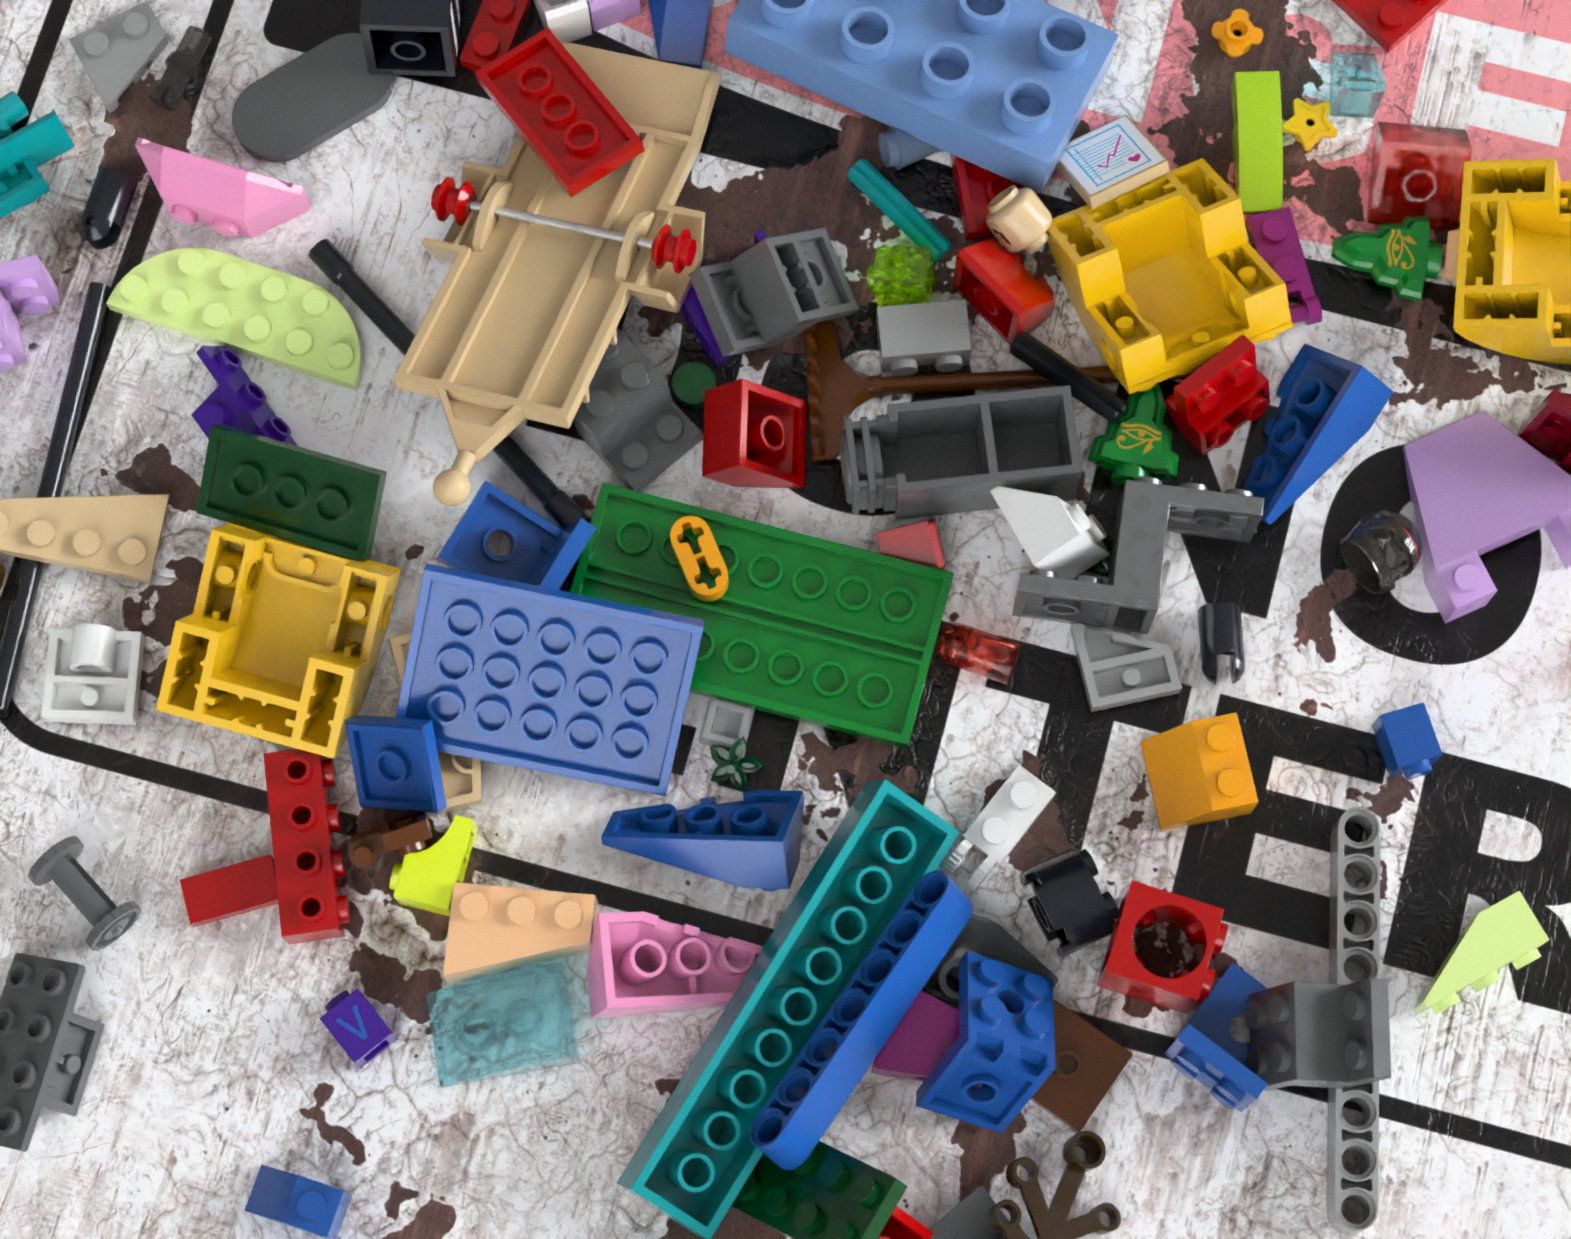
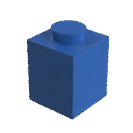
(1407, 741)

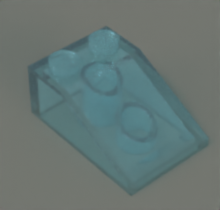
(503, 1025)

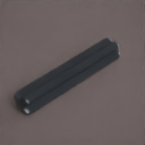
(1064, 373)

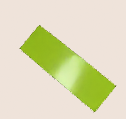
(1257, 140)

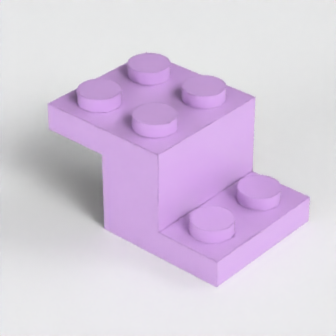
(23, 289)

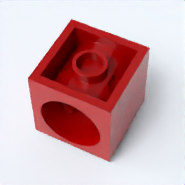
(1126, 973)

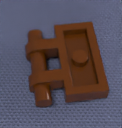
(401, 833)

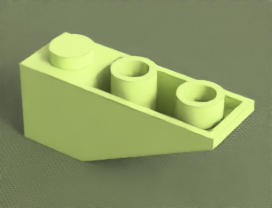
(1489, 942)

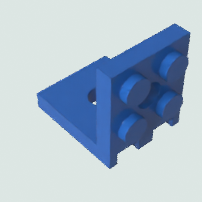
(538, 551)
(994, 1046)
(1208, 1049)

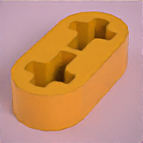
(708, 553)

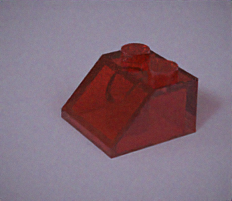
(1417, 174)

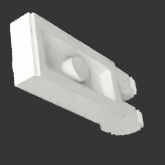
(1002, 824)

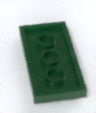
(291, 492)
(822, 1197)

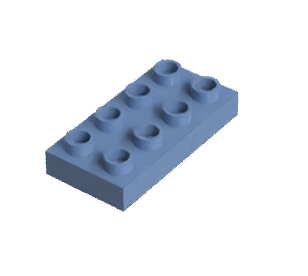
(963, 75)

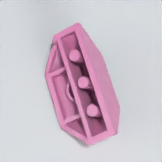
(220, 194)

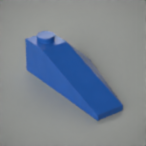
(1320, 417)
(733, 842)

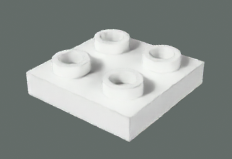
(93, 675)

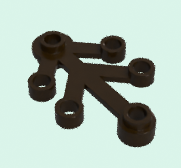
(1052, 1222)

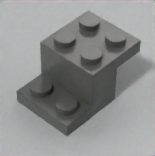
(773, 291)
(633, 417)
(1320, 1034)

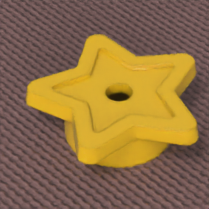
(1305, 134)

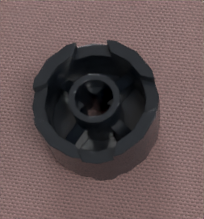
(1069, 901)

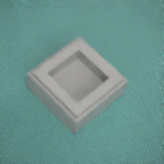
(726, 722)

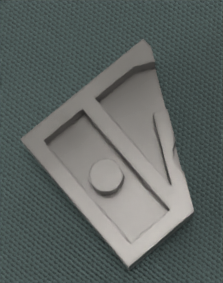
(120, 51)
(1123, 669)

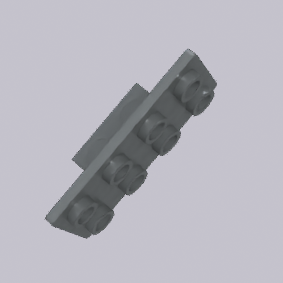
(42, 1045)

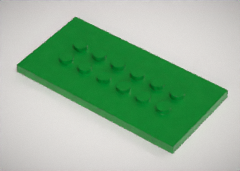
(803, 621)

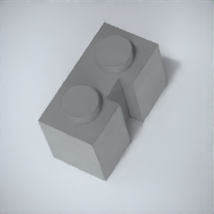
(923, 336)

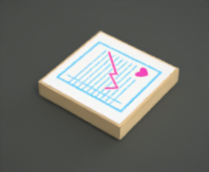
(1111, 161)

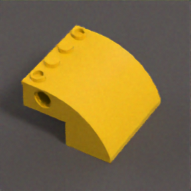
(1515, 259)
(1167, 276)
(279, 640)

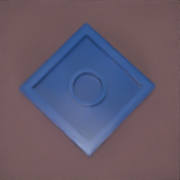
(395, 763)

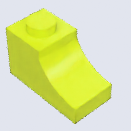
(428, 876)

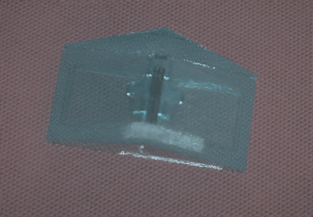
(1355, 84)

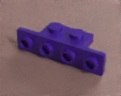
(237, 399)

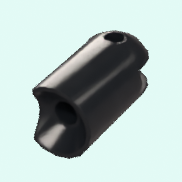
(107, 206)
(1221, 634)

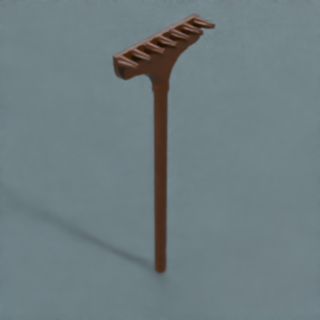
(839, 389)

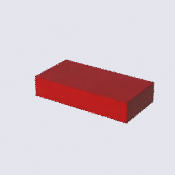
(230, 890)

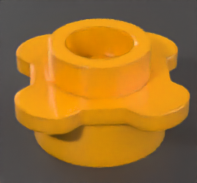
(1237, 45)

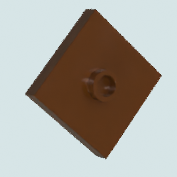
(1084, 1070)

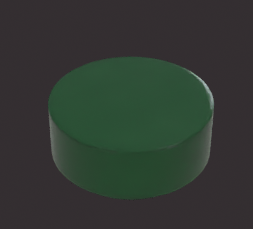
(690, 384)

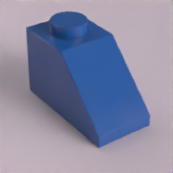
(298, 1202)

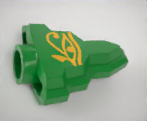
(1393, 255)
(1137, 442)

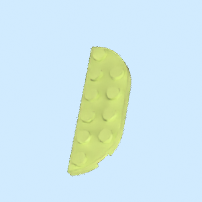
(244, 310)

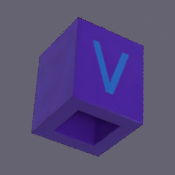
(357, 1027)

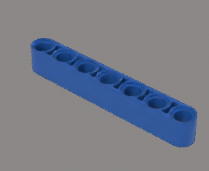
(861, 1021)

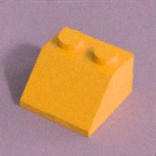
(1199, 772)

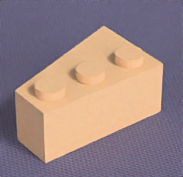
(513, 928)

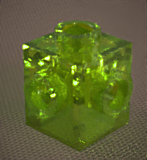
(902, 275)

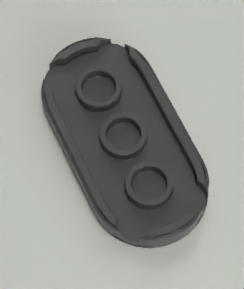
(309, 100)

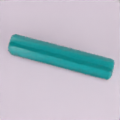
(898, 209)

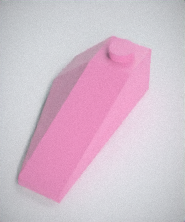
(661, 966)

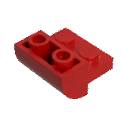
(1219, 397)

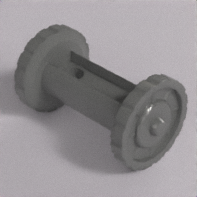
(107, 919)

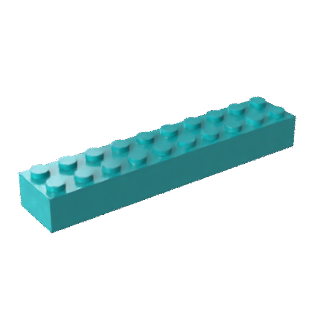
(701, 1141)

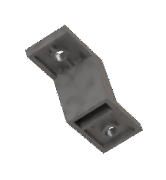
(1137, 556)

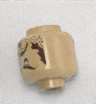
(1019, 219)

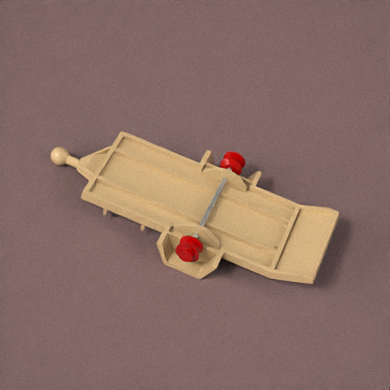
(550, 280)

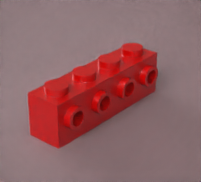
(305, 846)

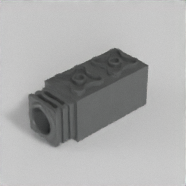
(958, 449)

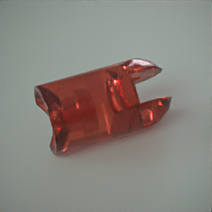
(978, 652)

